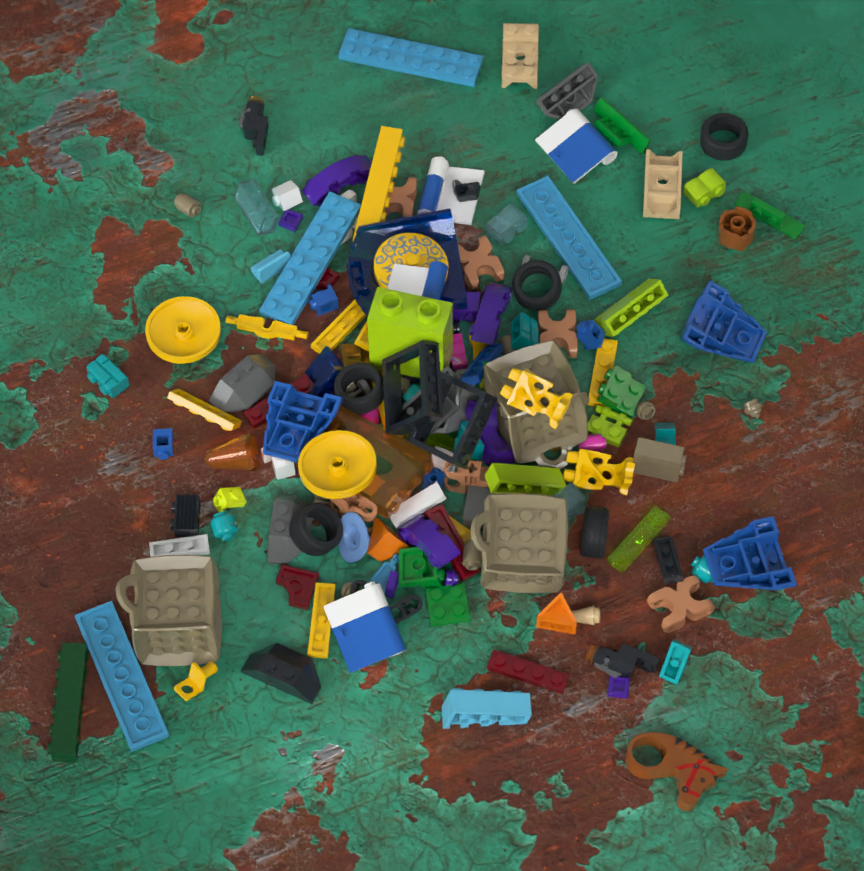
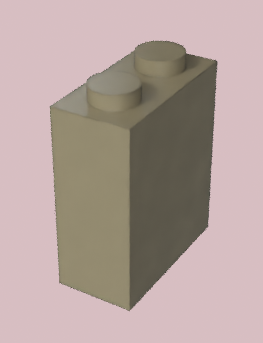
(659, 460)

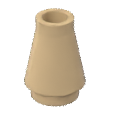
(587, 615)

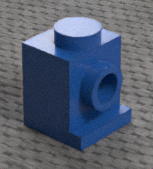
(324, 301)
(587, 332)
(163, 443)
(432, 477)

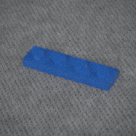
(475, 371)

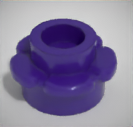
(451, 578)

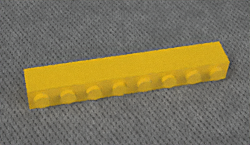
(381, 175)

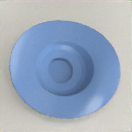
(354, 538)

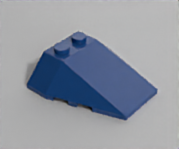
(722, 326)
(295, 420)
(750, 558)

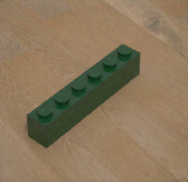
(69, 702)

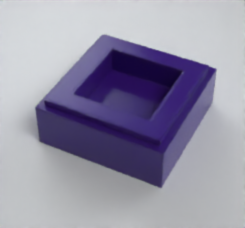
(291, 220)
(392, 584)
(618, 687)

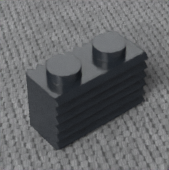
(186, 515)

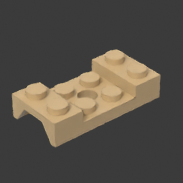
(520, 41)
(662, 199)

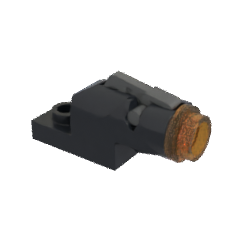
(255, 124)
(623, 662)

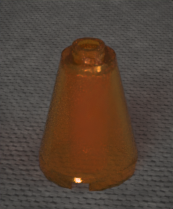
(235, 454)

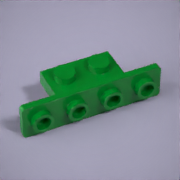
(618, 127)
(770, 215)

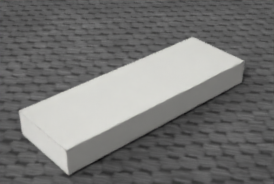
(418, 504)
(181, 546)

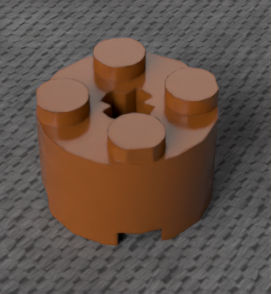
(736, 228)

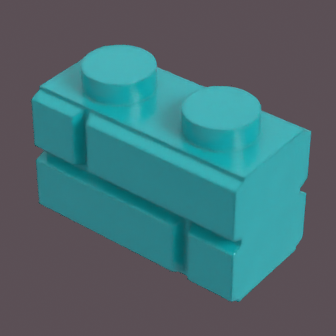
(523, 331)
(107, 376)

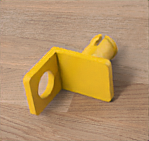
(196, 679)

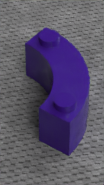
(347, 171)
(494, 302)
(495, 448)
(427, 538)

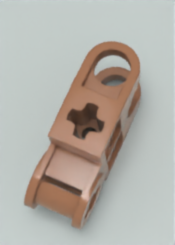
(466, 477)

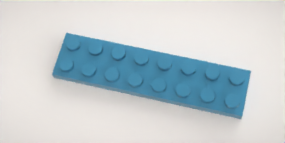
(411, 57)
(569, 237)
(310, 259)
(121, 676)

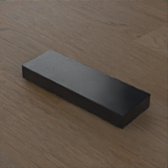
(667, 559)

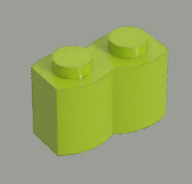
(704, 188)

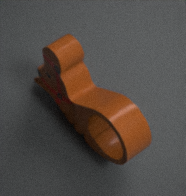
(679, 760)

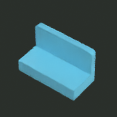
(270, 266)

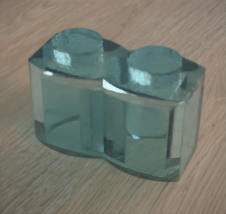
(506, 224)

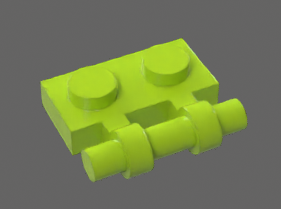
(612, 432)

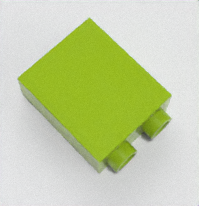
(405, 319)

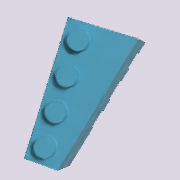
(485, 707)

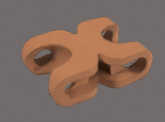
(403, 198)
(480, 263)
(559, 331)
(358, 505)
(680, 604)

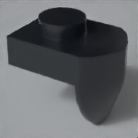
(466, 191)

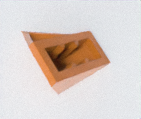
(384, 542)
(557, 617)

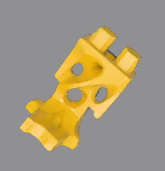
(526, 390)
(585, 468)

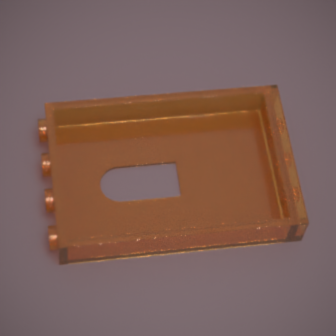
(407, 462)

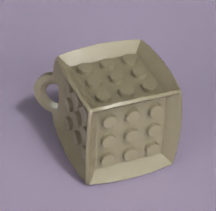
(532, 434)
(522, 542)
(174, 609)

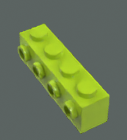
(631, 307)
(524, 479)

